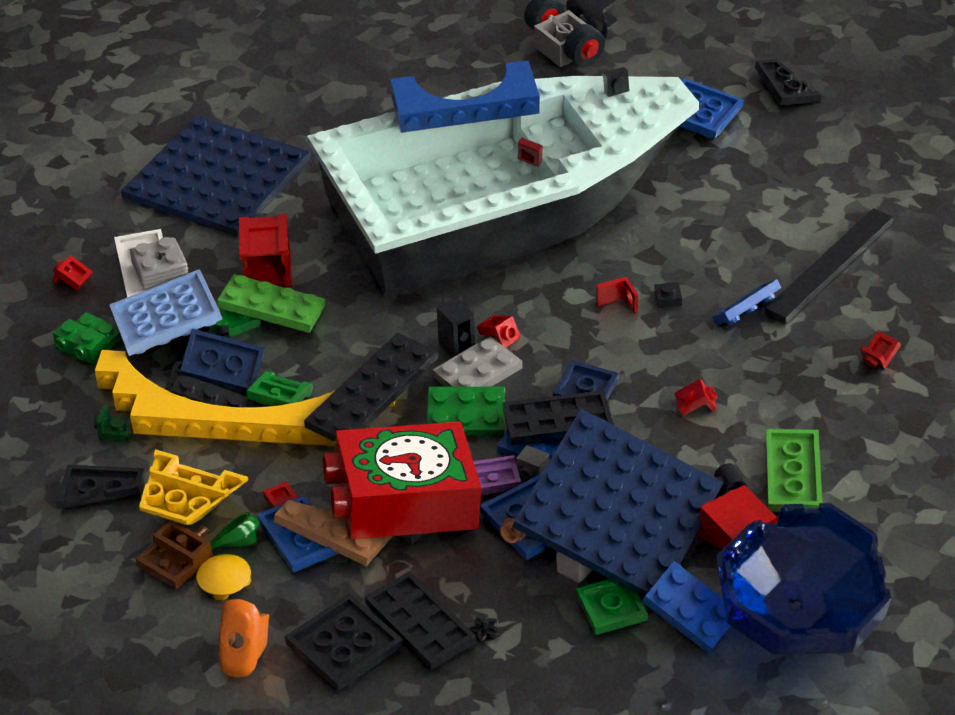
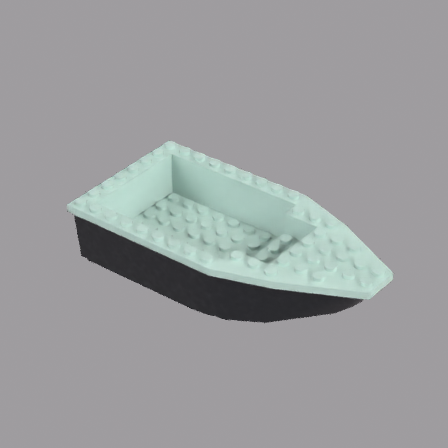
(462, 200)

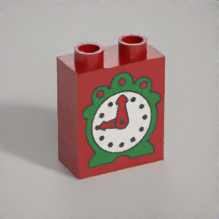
(403, 480)

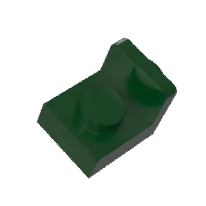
(112, 427)

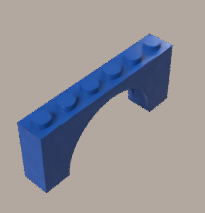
(421, 110)

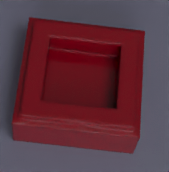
(530, 152)

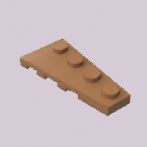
(330, 532)

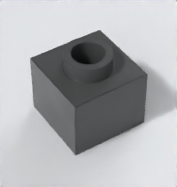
(531, 462)

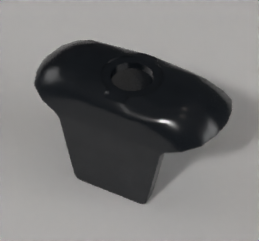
(594, 13)

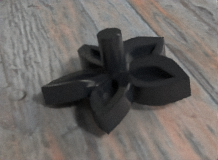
(485, 628)

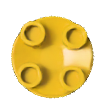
(223, 575)

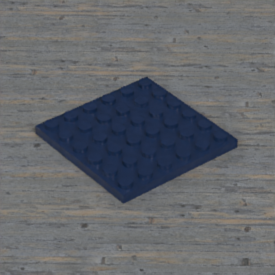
(216, 174)
(616, 504)

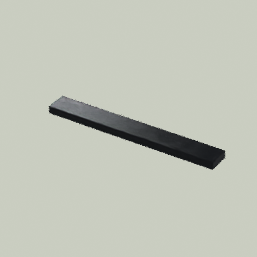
(828, 266)

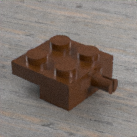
(175, 553)

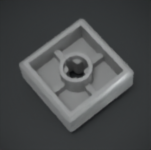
(158, 262)

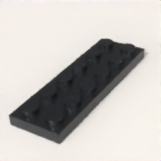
(372, 387)

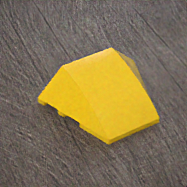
(183, 491)

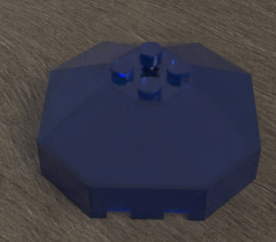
(807, 558)

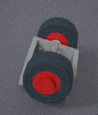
(562, 34)

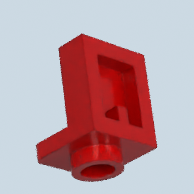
(72, 273)
(501, 327)

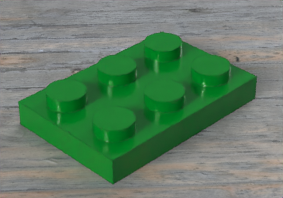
(475, 407)

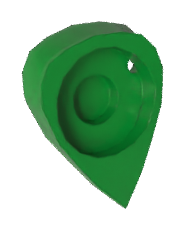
(238, 532)

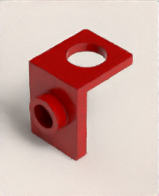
(617, 290)

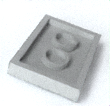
(478, 366)

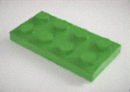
(271, 303)
(793, 468)

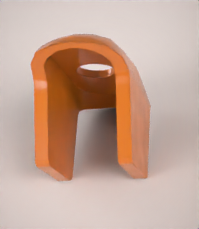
(241, 618)

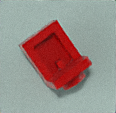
(880, 350)
(695, 396)

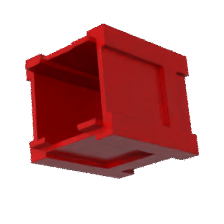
(266, 249)

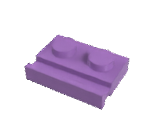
(497, 474)

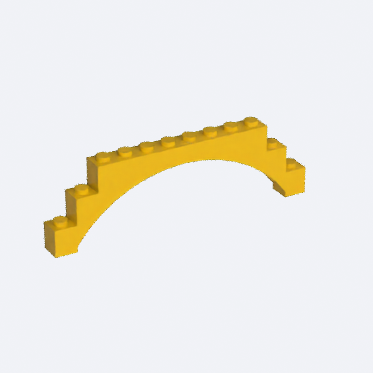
(167, 414)

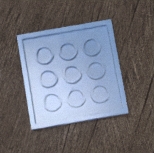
(165, 312)

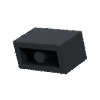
(455, 327)

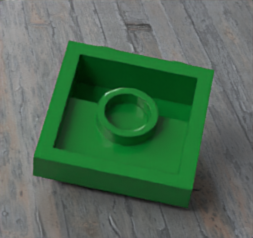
(86, 337)

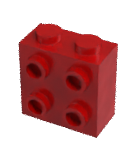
(731, 513)

